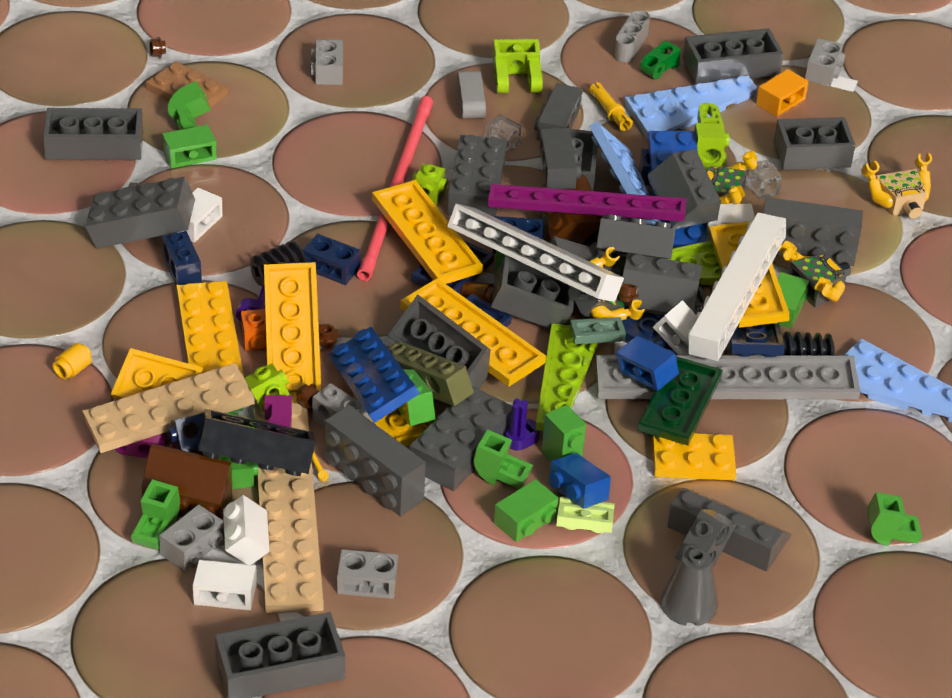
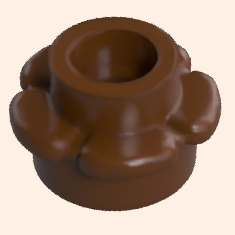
(157, 47)
(628, 292)
(327, 335)
(305, 395)

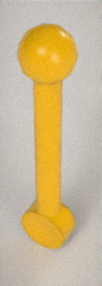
(322, 474)

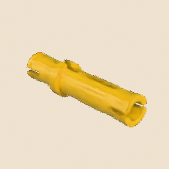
(614, 111)

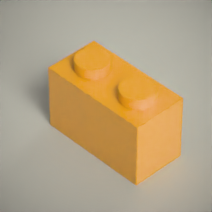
(782, 92)

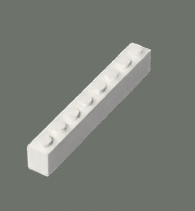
(536, 252)
(736, 286)

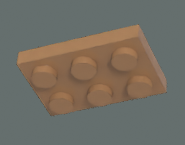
(178, 76)

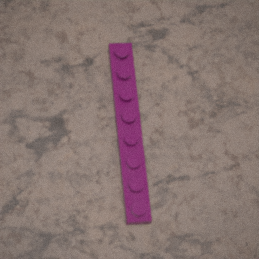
(587, 202)

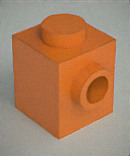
(254, 329)

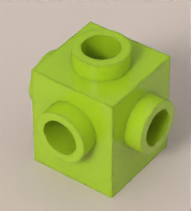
(432, 181)
(267, 381)

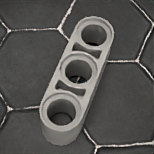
(631, 36)
(471, 95)

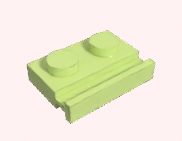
(594, 518)

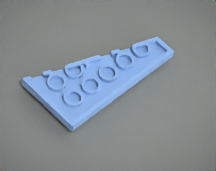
(679, 106)
(622, 164)
(899, 383)

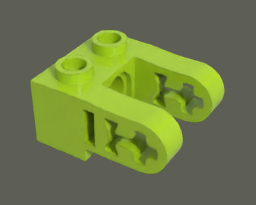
(517, 57)
(711, 136)

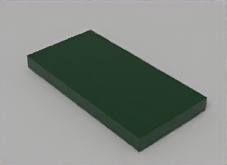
(680, 404)

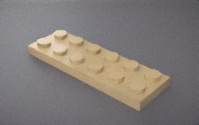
(153, 410)

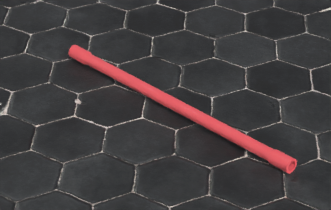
(369, 261)

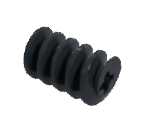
(287, 253)
(807, 346)

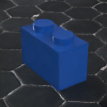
(647, 362)
(579, 480)

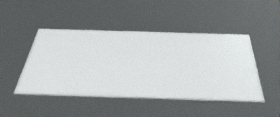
(844, 83)

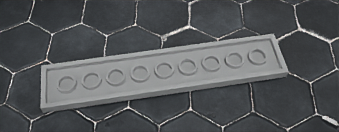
(750, 378)

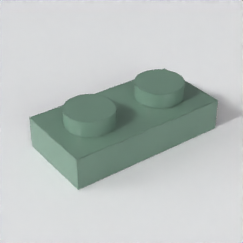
(597, 330)

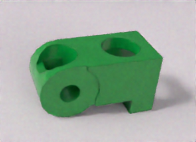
(659, 60)

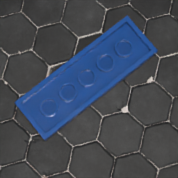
(661, 146)
(373, 374)

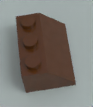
(572, 226)
(198, 478)

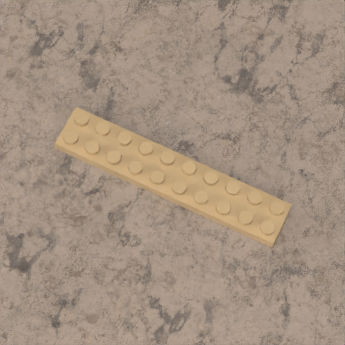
(293, 562)

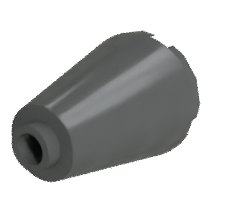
(691, 590)

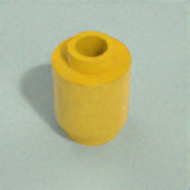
(72, 361)

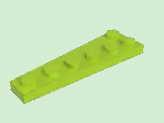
(563, 371)

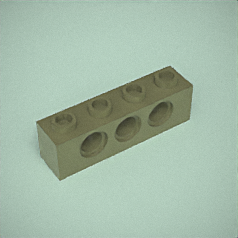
(444, 377)

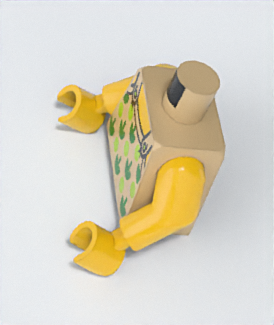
(900, 191)

